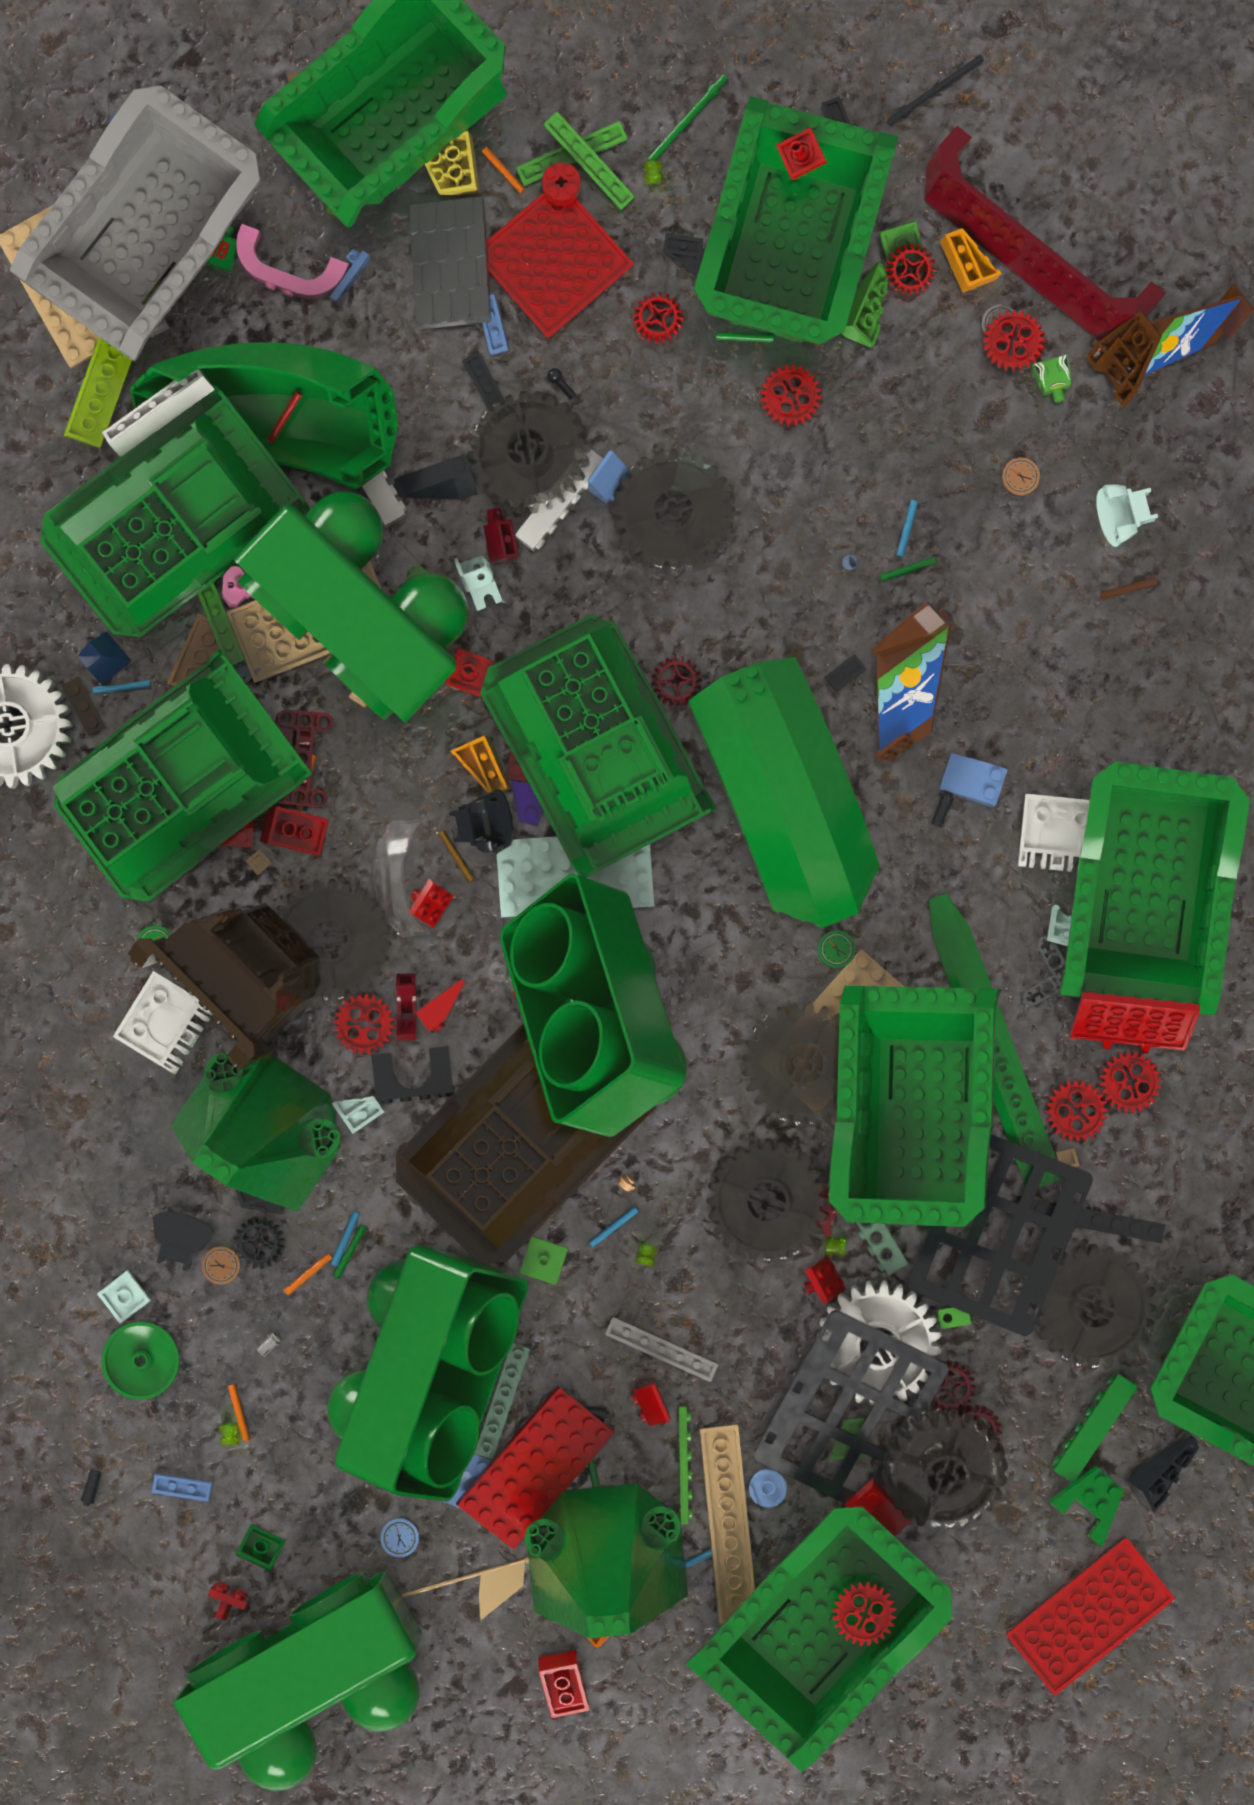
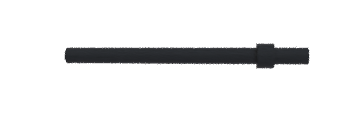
(905, 110)

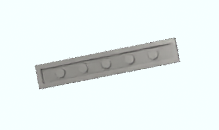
(661, 1349)

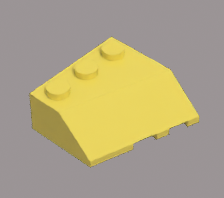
(455, 168)

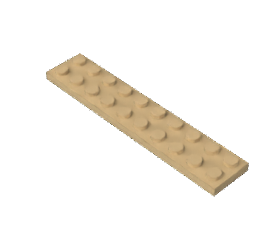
(727, 1517)

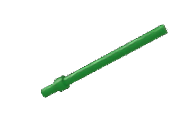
(712, 91)

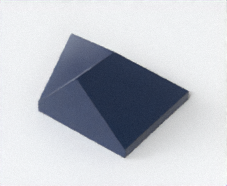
(103, 657)

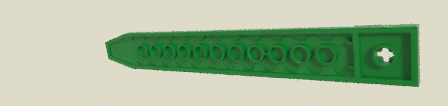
(1011, 1090)

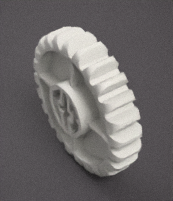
(42, 730)
(904, 1321)

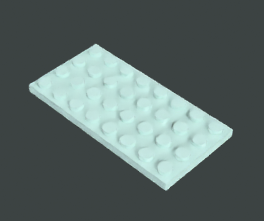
(538, 864)

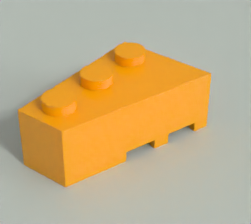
(967, 261)
(483, 763)

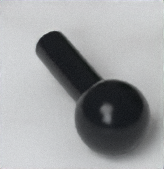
(555, 376)

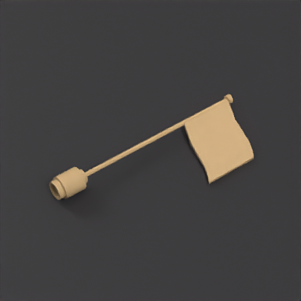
(495, 1584)

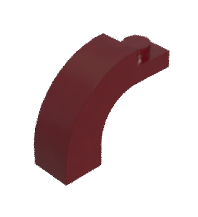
(406, 1006)

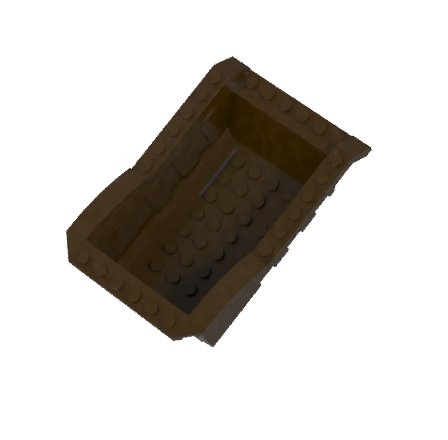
(242, 970)
(491, 1166)

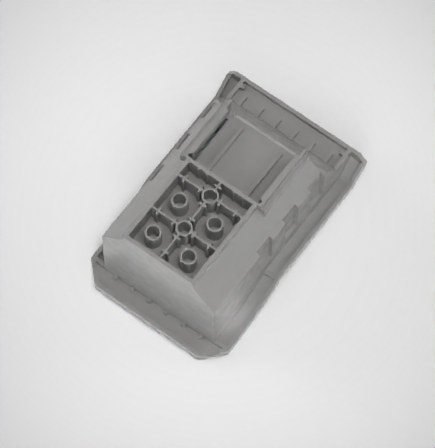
(147, 197)

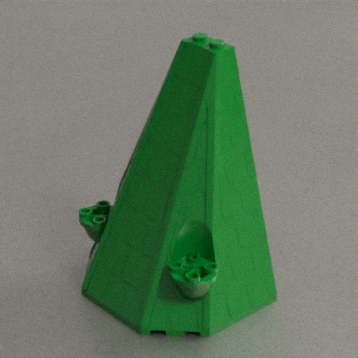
(260, 1129)
(606, 1560)

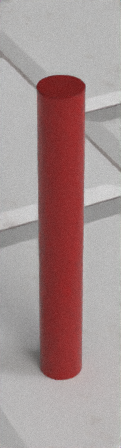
(284, 417)

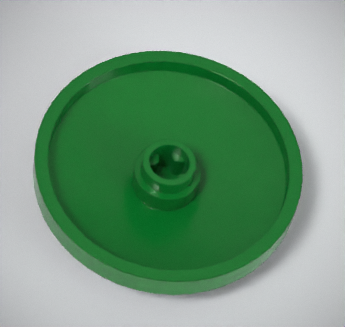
(140, 1360)

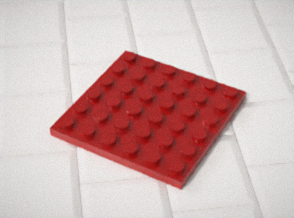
(554, 261)

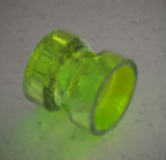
(653, 174)
(835, 1246)
(646, 1250)
(228, 1432)

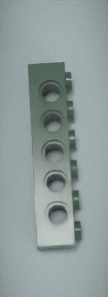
(896, 1259)
(502, 1400)

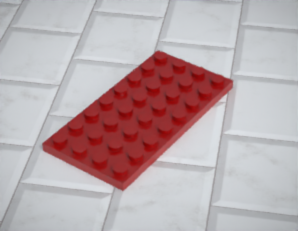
(535, 1467)
(1090, 1616)

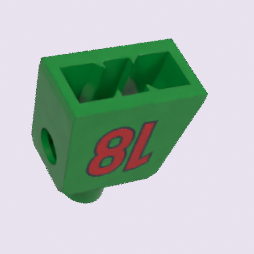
(225, 253)

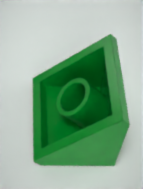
(260, 1547)

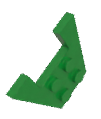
(1097, 1495)

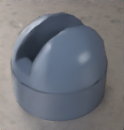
(850, 562)

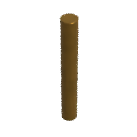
(456, 856)

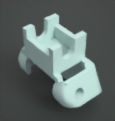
(1122, 512)
(478, 587)

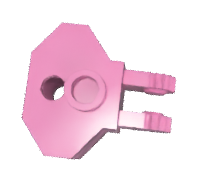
(237, 595)

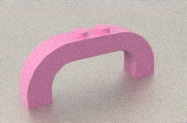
(276, 279)

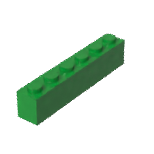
(1094, 1427)

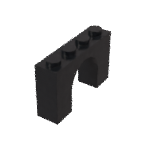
(389, 1088)

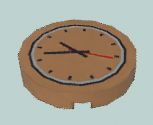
(1020, 476)
(221, 1265)

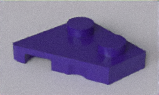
(526, 803)

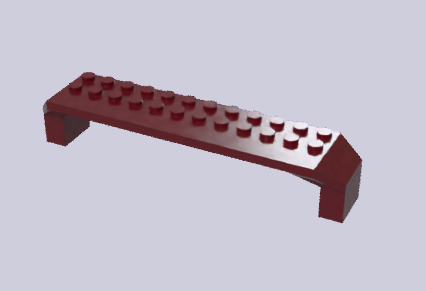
(1022, 250)

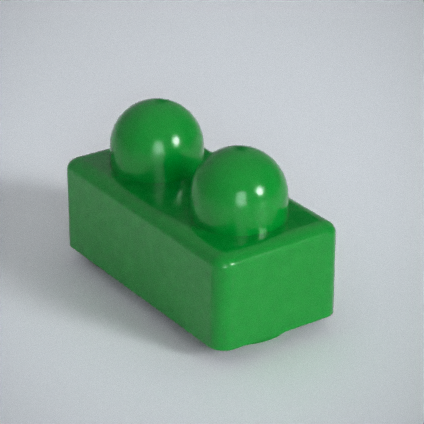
(314, 582)
(592, 1007)
(429, 1379)
(260, 1691)

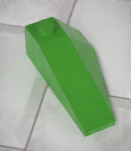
(866, 307)

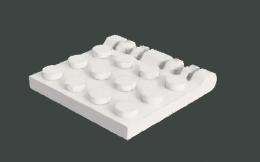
(1053, 828)
(161, 1020)

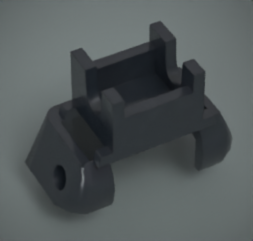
(485, 817)
(180, 1237)

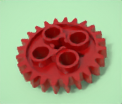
(1030, 344)
(806, 389)
(365, 1006)
(1146, 1075)
(1064, 1124)
(847, 1607)

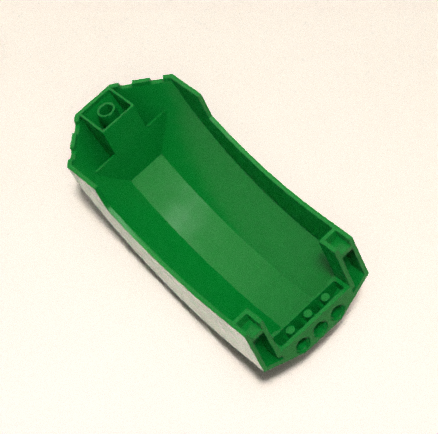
(338, 427)
(788, 790)

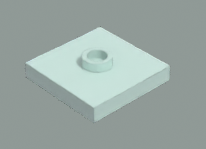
(124, 1296)

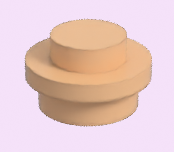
(627, 1182)

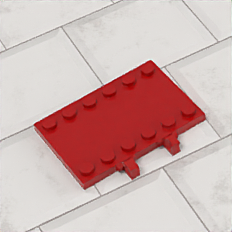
(1134, 1021)

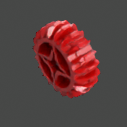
(903, 273)
(665, 331)

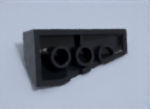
(440, 481)
(1156, 1476)

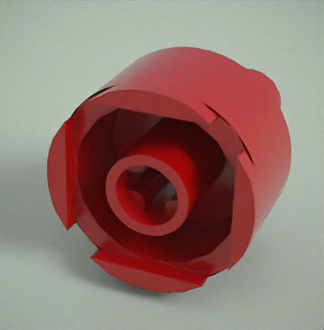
(561, 173)

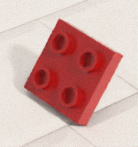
(801, 153)
(469, 672)
(430, 903)
(824, 1280)
(228, 1599)

